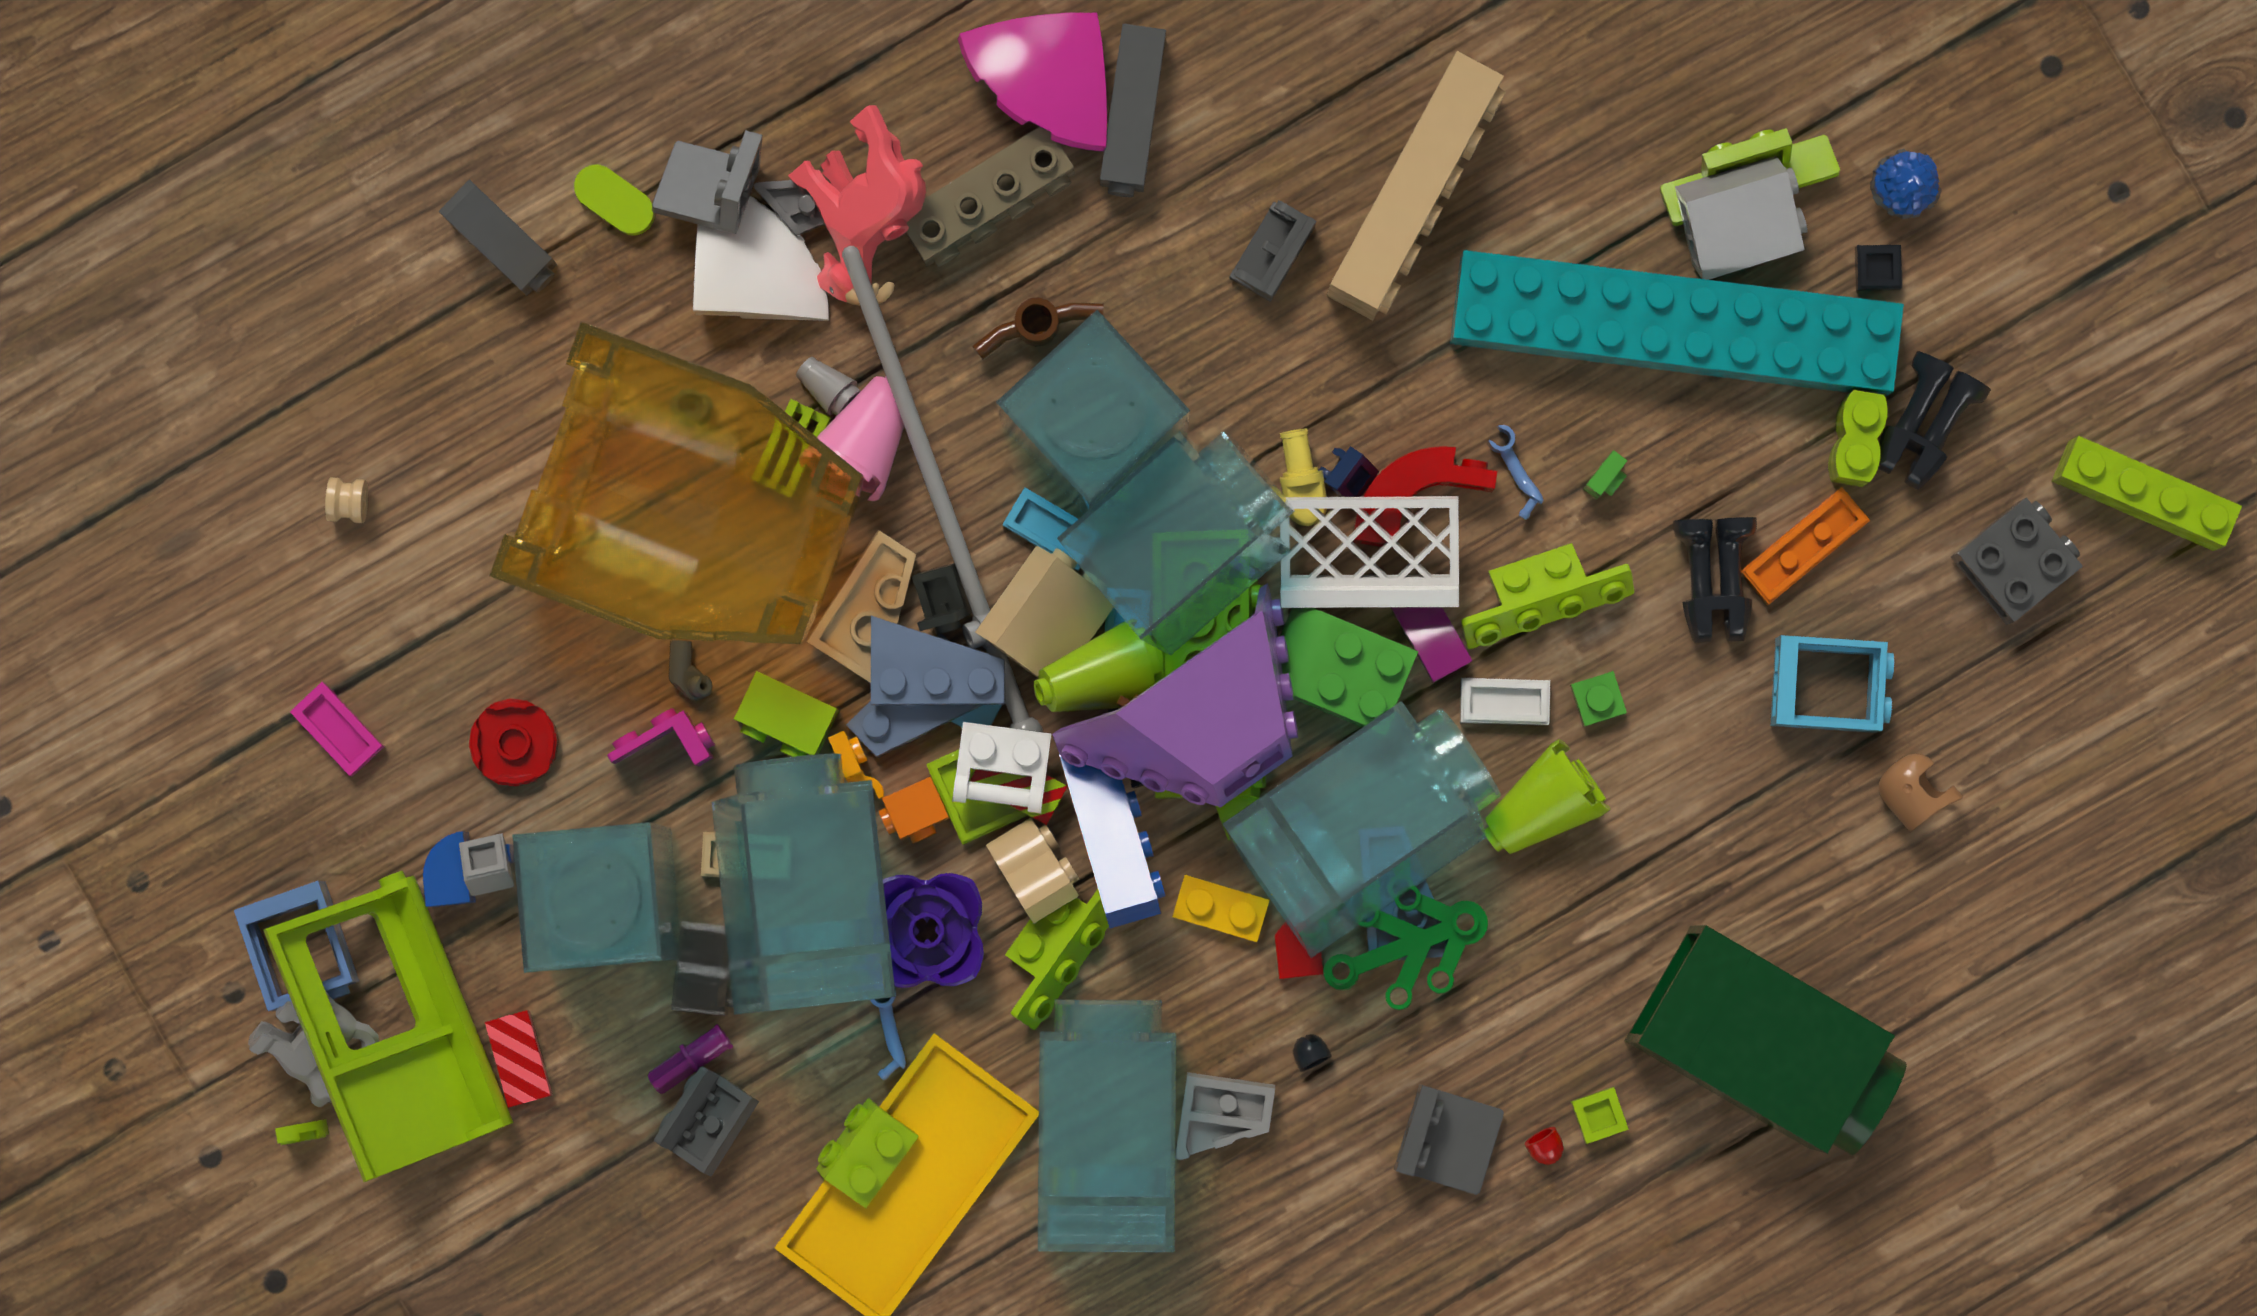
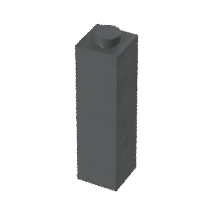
(1132, 109)

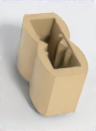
(1033, 870)

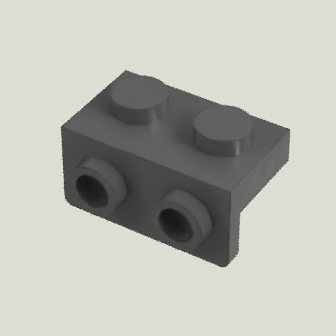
(705, 1120)

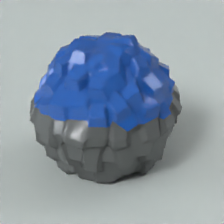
(1905, 184)

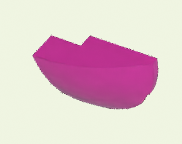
(1045, 73)

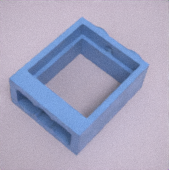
(281, 904)

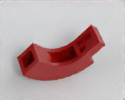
(1414, 474)

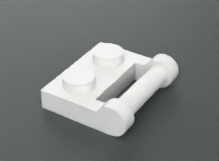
(1002, 752)

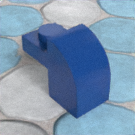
(444, 872)

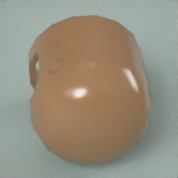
(1910, 793)

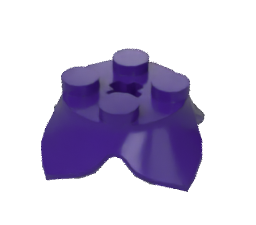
(956, 908)

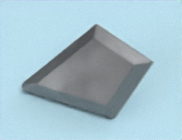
(791, 204)

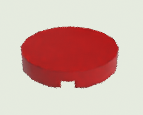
(513, 742)

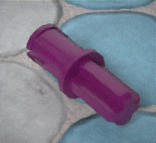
(689, 1059)

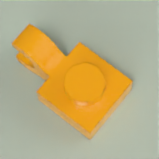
(852, 756)

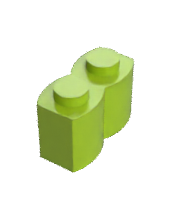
(1857, 450)

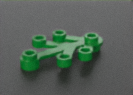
(1414, 944)

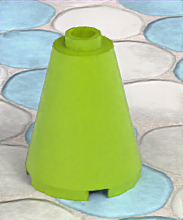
(1099, 673)
(1545, 802)

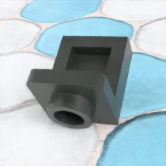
(941, 599)

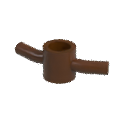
(1015, 328)

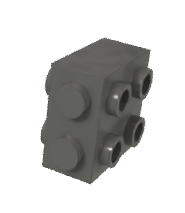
(2018, 560)

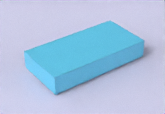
(1039, 521)

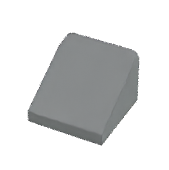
(486, 865)

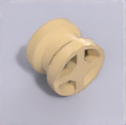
(346, 500)

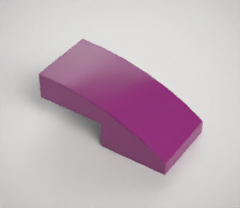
(1434, 639)

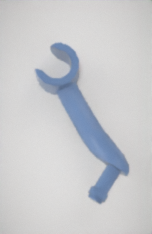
(1517, 472)
(891, 1037)

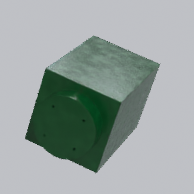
(1769, 1043)

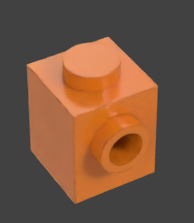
(914, 811)

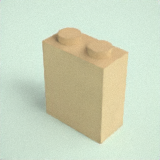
(1045, 611)

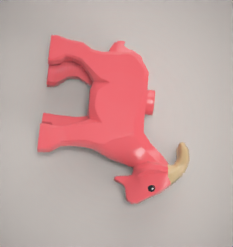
(866, 207)

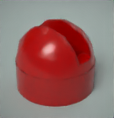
(1545, 1146)

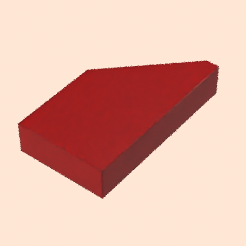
(1292, 957)

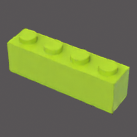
(2146, 493)

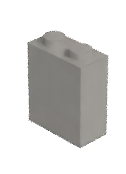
(1741, 217)

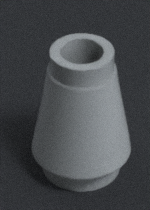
(827, 385)

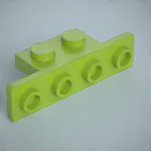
(1810, 160)
(1541, 592)
(1053, 954)

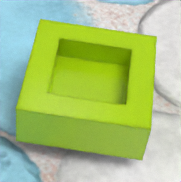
(1599, 1115)

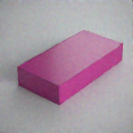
(337, 729)

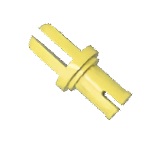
(1301, 476)

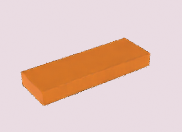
(1804, 546)

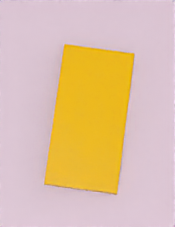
(965, 1135)

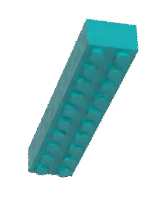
(1676, 323)

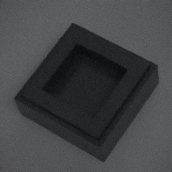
(1878, 267)

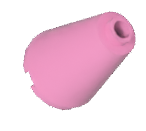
(868, 434)

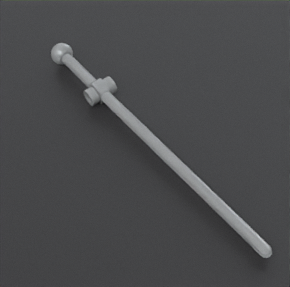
(933, 482)

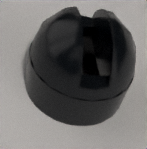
(1310, 1052)

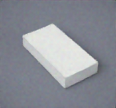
(1505, 701)

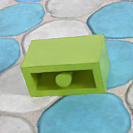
(785, 715)

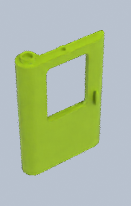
(412, 1089)

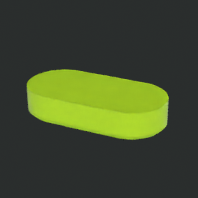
(614, 199)

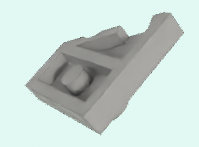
(1221, 1111)

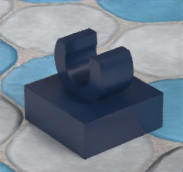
(1351, 474)

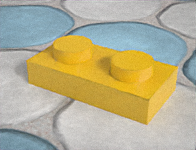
(1220, 908)

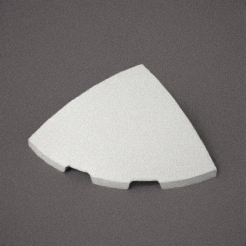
(757, 271)

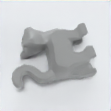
(294, 1051)

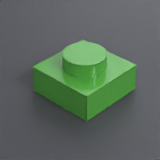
(1607, 477)
(1598, 699)

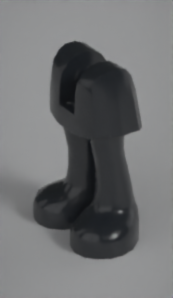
(1932, 376)
(1698, 610)

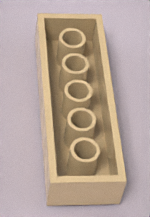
(1417, 181)

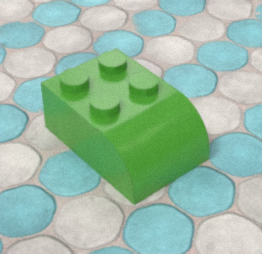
(1343, 666)

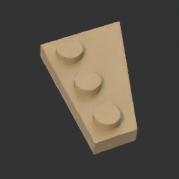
(871, 589)

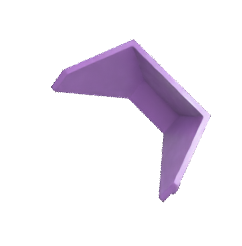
(1206, 724)

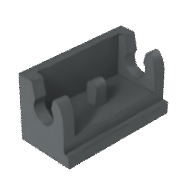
(1273, 250)

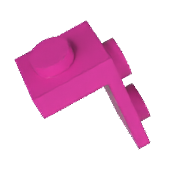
(694, 738)

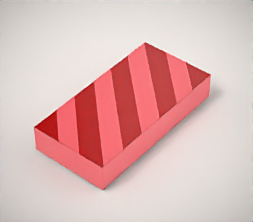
(518, 1058)

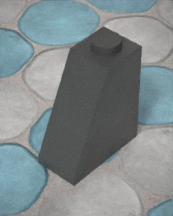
(499, 239)

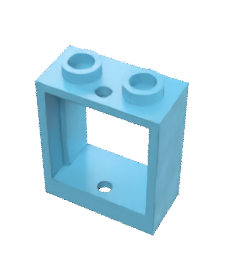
(1785, 677)

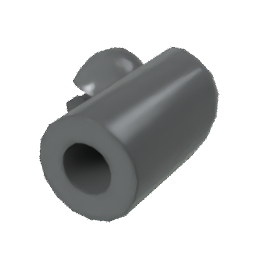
(684, 674)

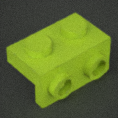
(865, 1152)

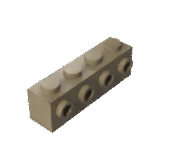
(987, 195)

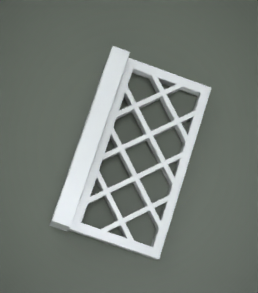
(1377, 589)

